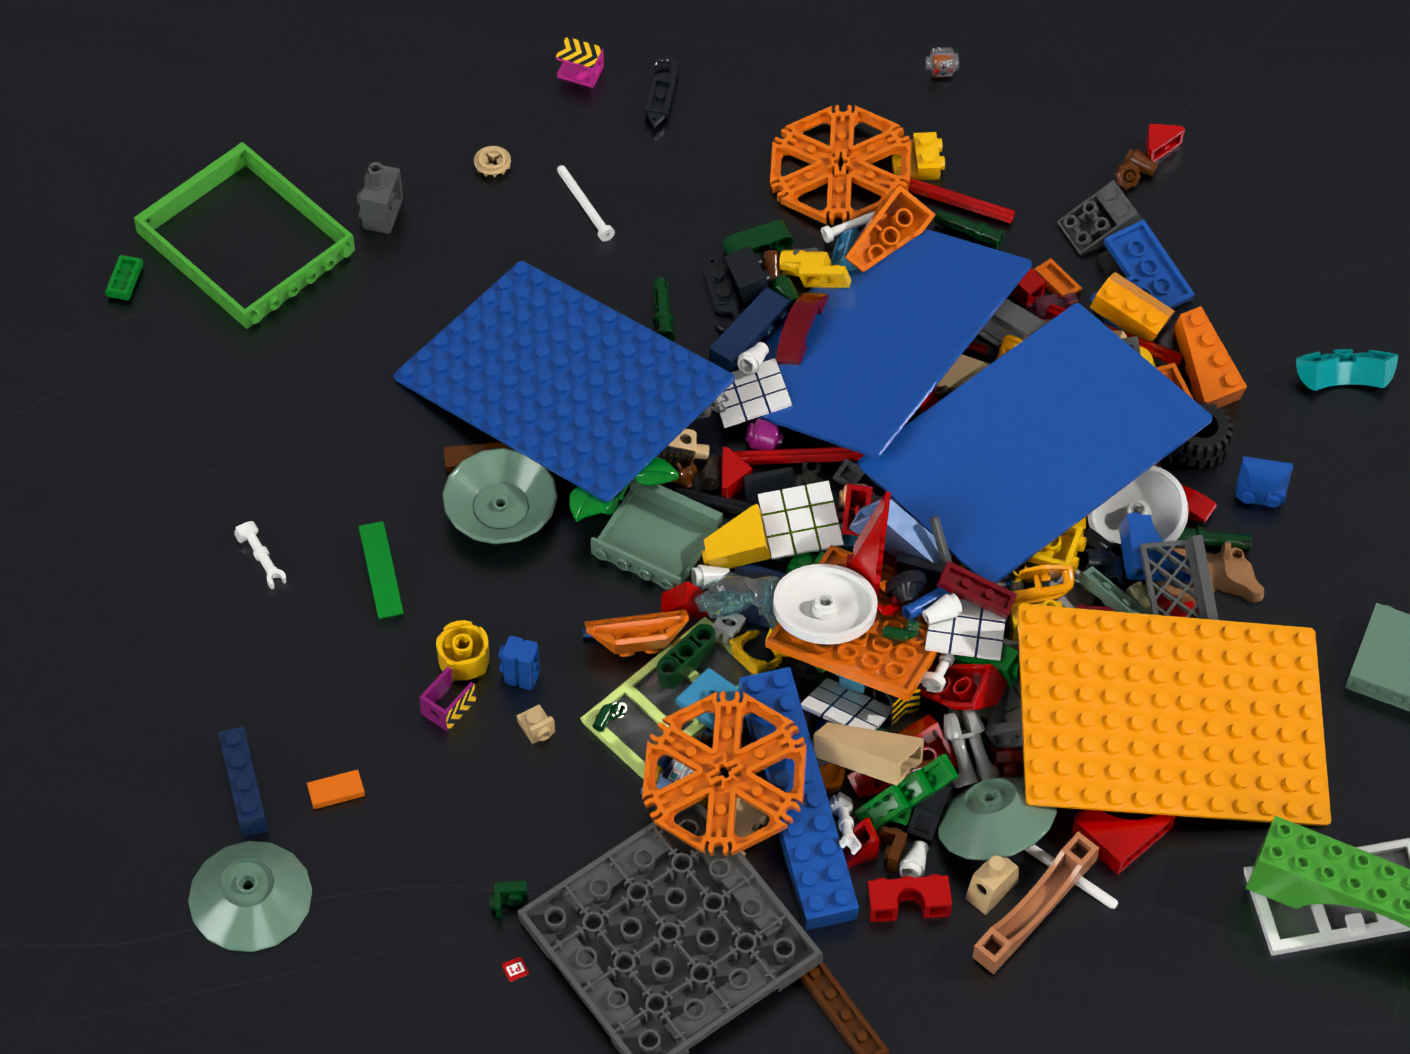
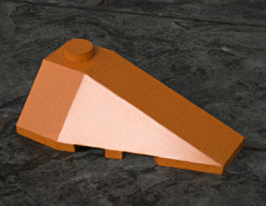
(891, 226)

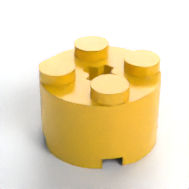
(463, 650)

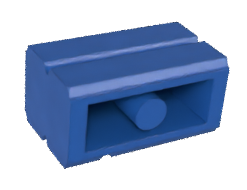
(519, 662)

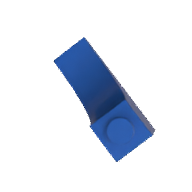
(1139, 529)

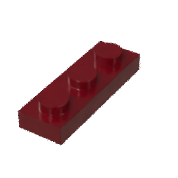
(976, 589)

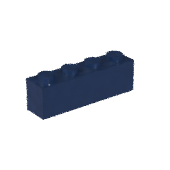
(753, 326)
(243, 781)

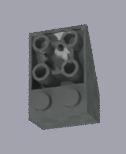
(1098, 218)

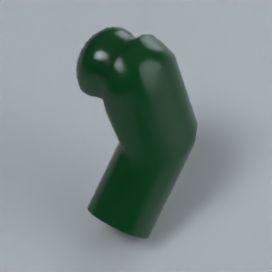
(609, 713)

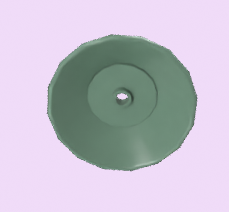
(499, 479)
(993, 820)
(256, 916)

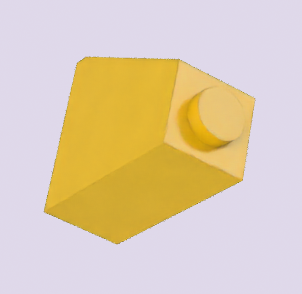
(738, 541)

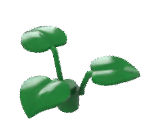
(585, 504)

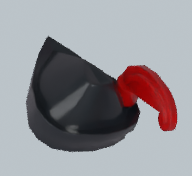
(904, 589)

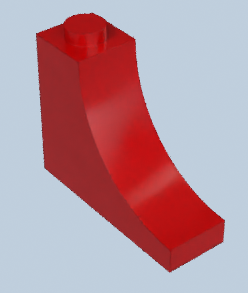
(1120, 839)

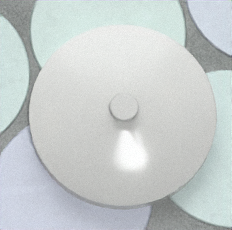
(1151, 494)
(825, 604)

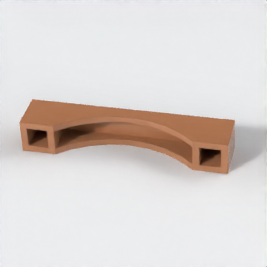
(1020, 922)

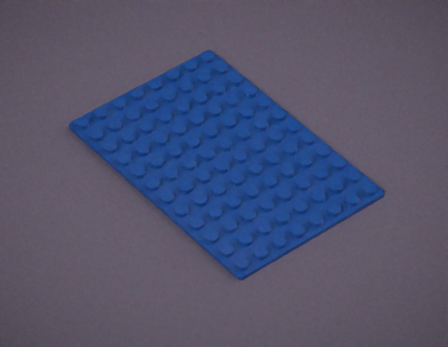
(892, 339)
(564, 380)
(1035, 442)

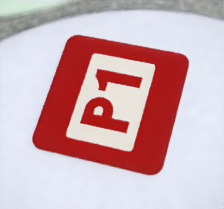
(515, 969)

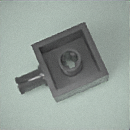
(380, 198)

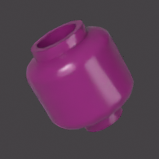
(763, 435)

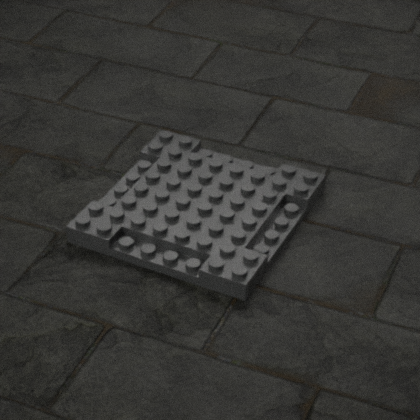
(669, 938)

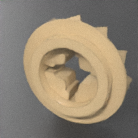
(494, 154)

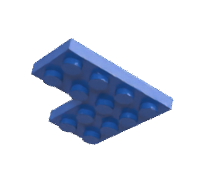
(1147, 266)

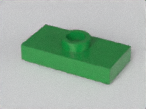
(124, 277)

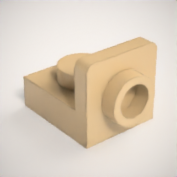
(536, 724)

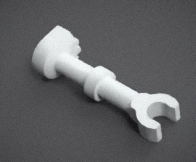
(248, 532)
(935, 680)
(842, 807)

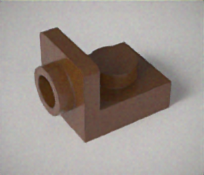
(896, 844)

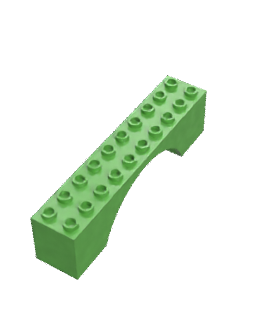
(1311, 869)

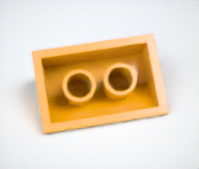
(1131, 308)

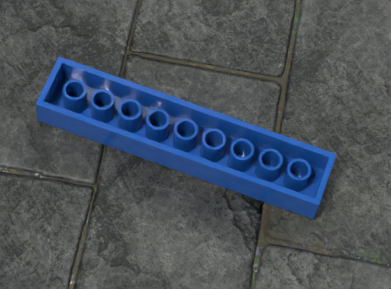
(812, 841)

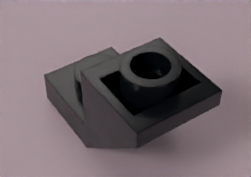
(928, 813)

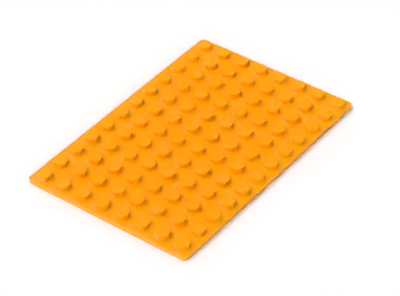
(1171, 716)

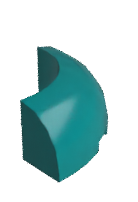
(1346, 368)

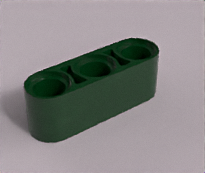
(761, 238)
(683, 666)

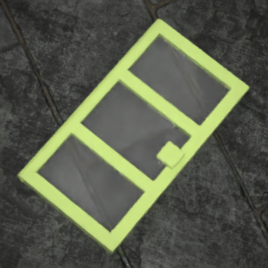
(651, 703)

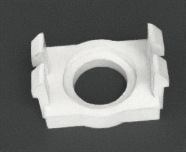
(727, 629)

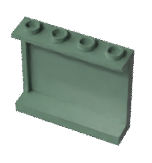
(657, 534)
(1384, 658)

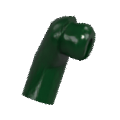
(903, 634)

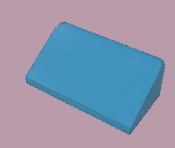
(842, 246)

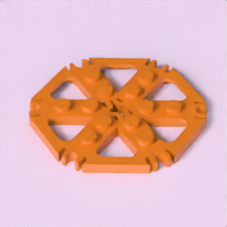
(826, 158)
(707, 766)

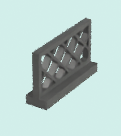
(1199, 573)

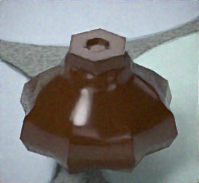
(1127, 175)
(686, 475)

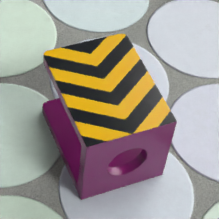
(455, 710)

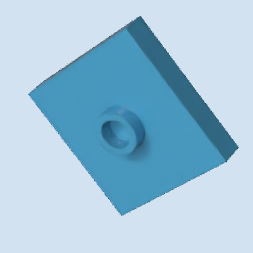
(703, 686)

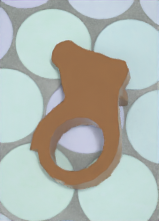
(1228, 573)

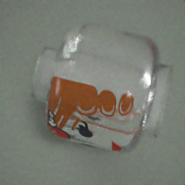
(942, 62)

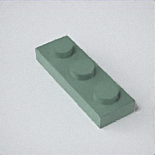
(1109, 593)

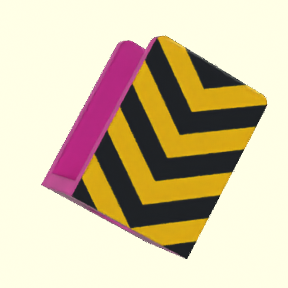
(581, 62)

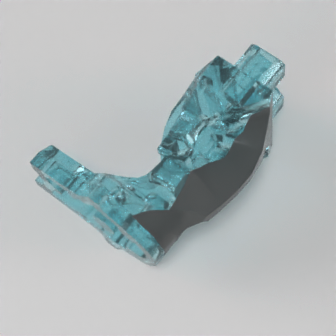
(737, 593)

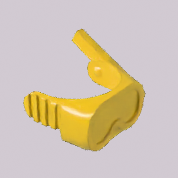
(751, 664)

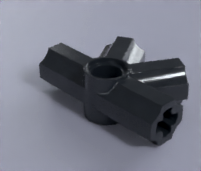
(1105, 558)

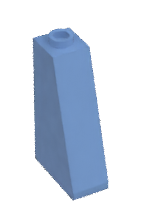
(903, 533)

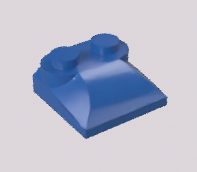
(1263, 481)

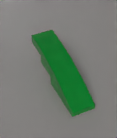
(381, 570)
(909, 792)

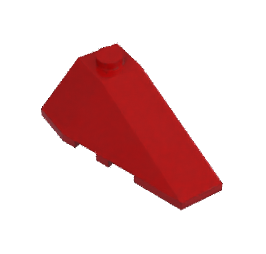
(870, 545)
(969, 687)
(933, 747)

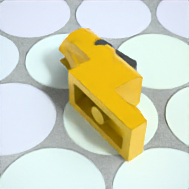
(814, 268)

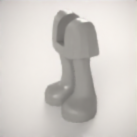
(972, 731)

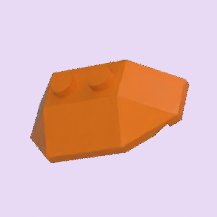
(638, 632)

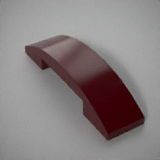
(797, 326)

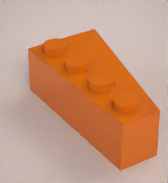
(1207, 361)

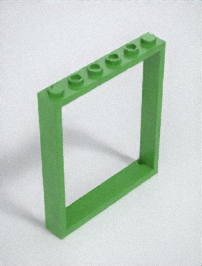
(206, 180)

